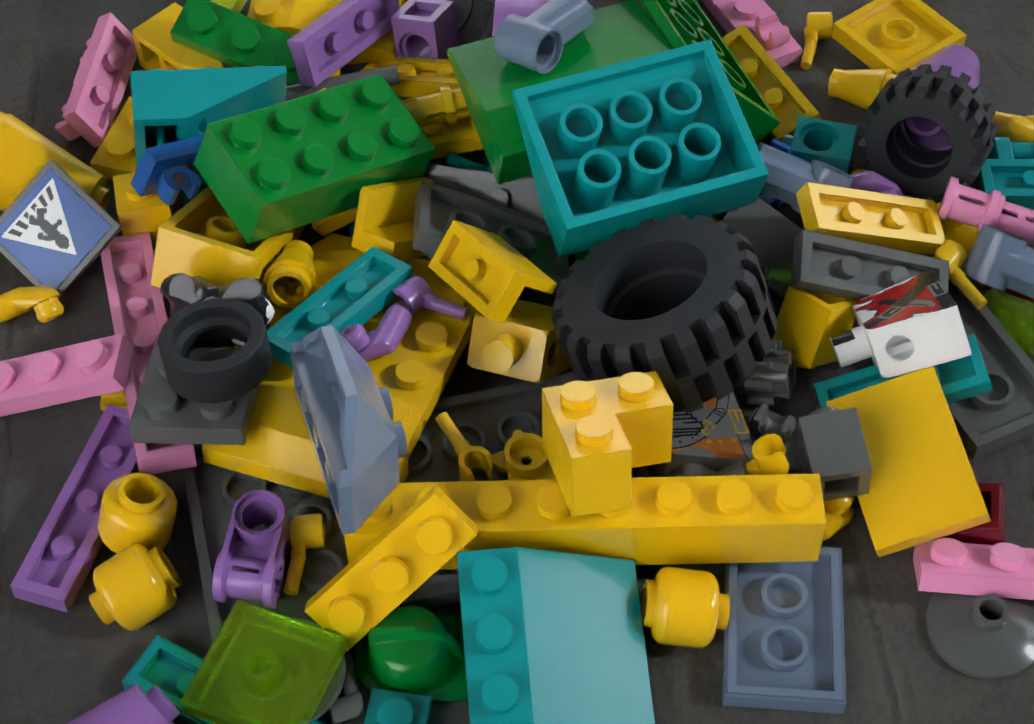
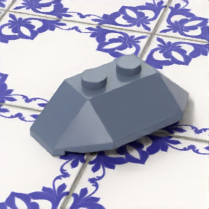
(347, 424)

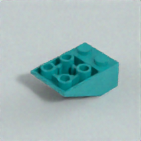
(184, 101)

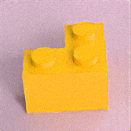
(603, 431)

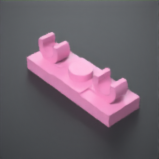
(761, 23)
(99, 82)

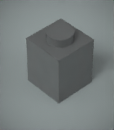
(835, 448)

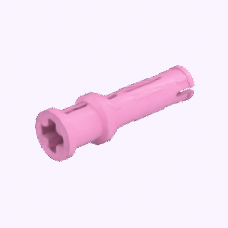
(980, 208)

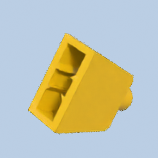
(519, 345)

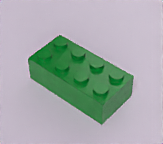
(310, 156)

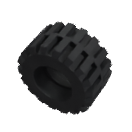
(940, 99)

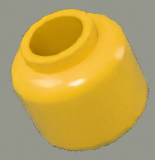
(137, 511)
(134, 587)
(684, 607)

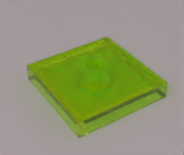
(263, 670)

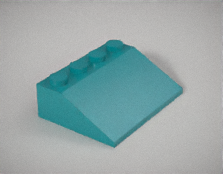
(637, 145)
(552, 638)

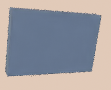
(785, 635)

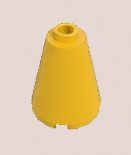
(26, 153)

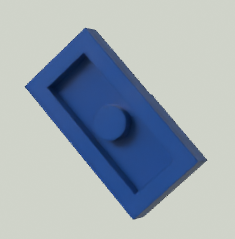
(168, 169)

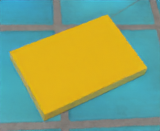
(918, 463)

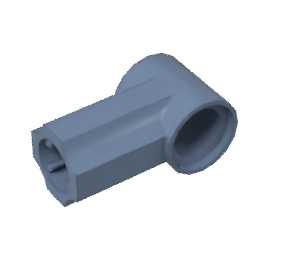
(539, 38)
(791, 173)
(1001, 261)

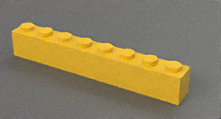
(666, 525)

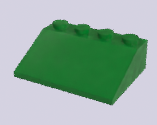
(685, 24)
(488, 81)

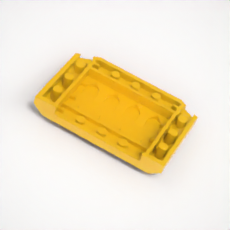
(415, 376)

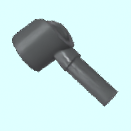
(350, 706)

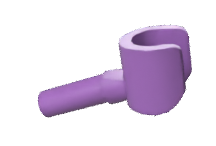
(418, 294)

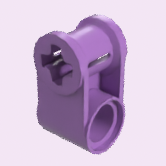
(252, 560)

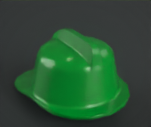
(414, 655)

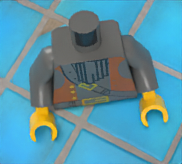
(720, 444)

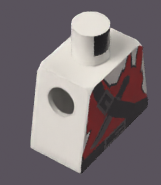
(905, 328)

